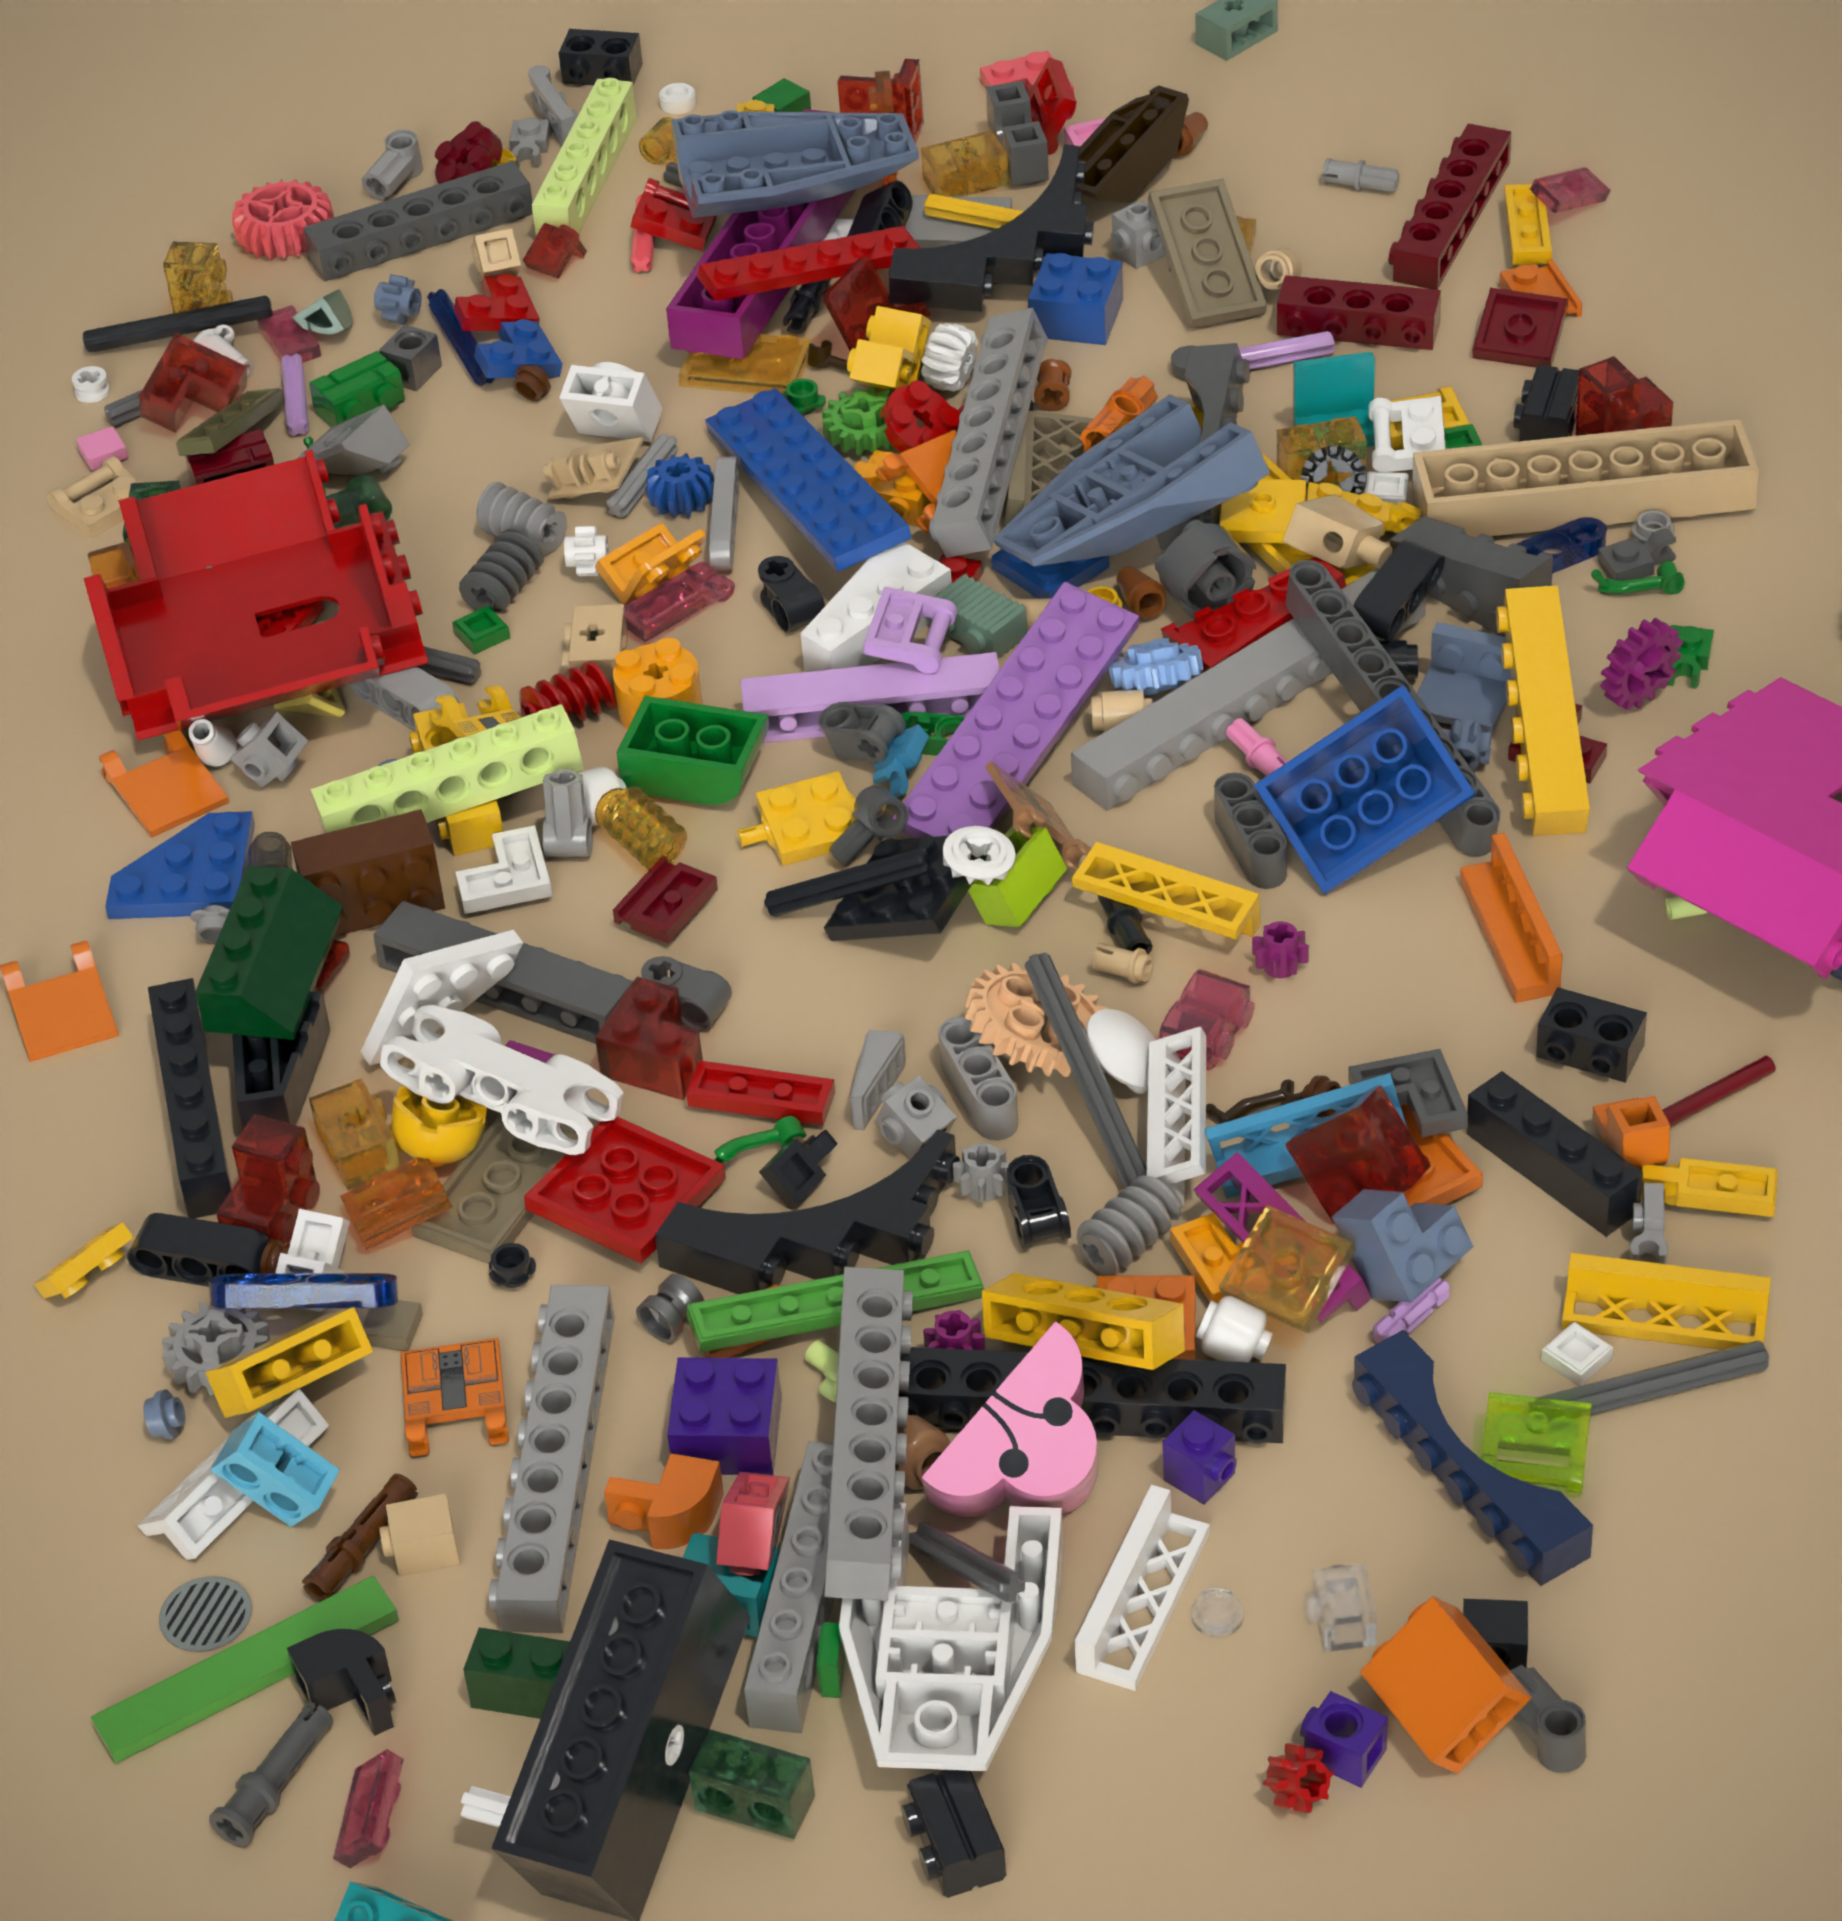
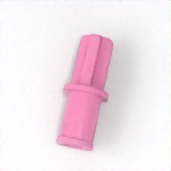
(1259, 751)

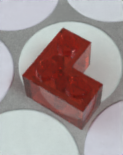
(187, 375)
(1618, 401)
(647, 1041)
(273, 1178)

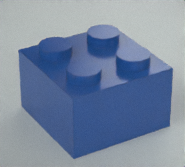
(1077, 297)

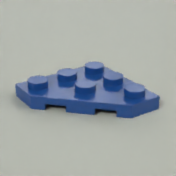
(186, 871)

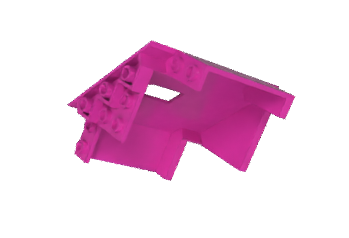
(1755, 820)

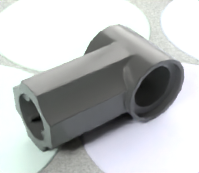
(1551, 1723)

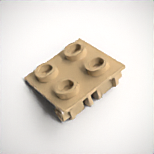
(591, 468)

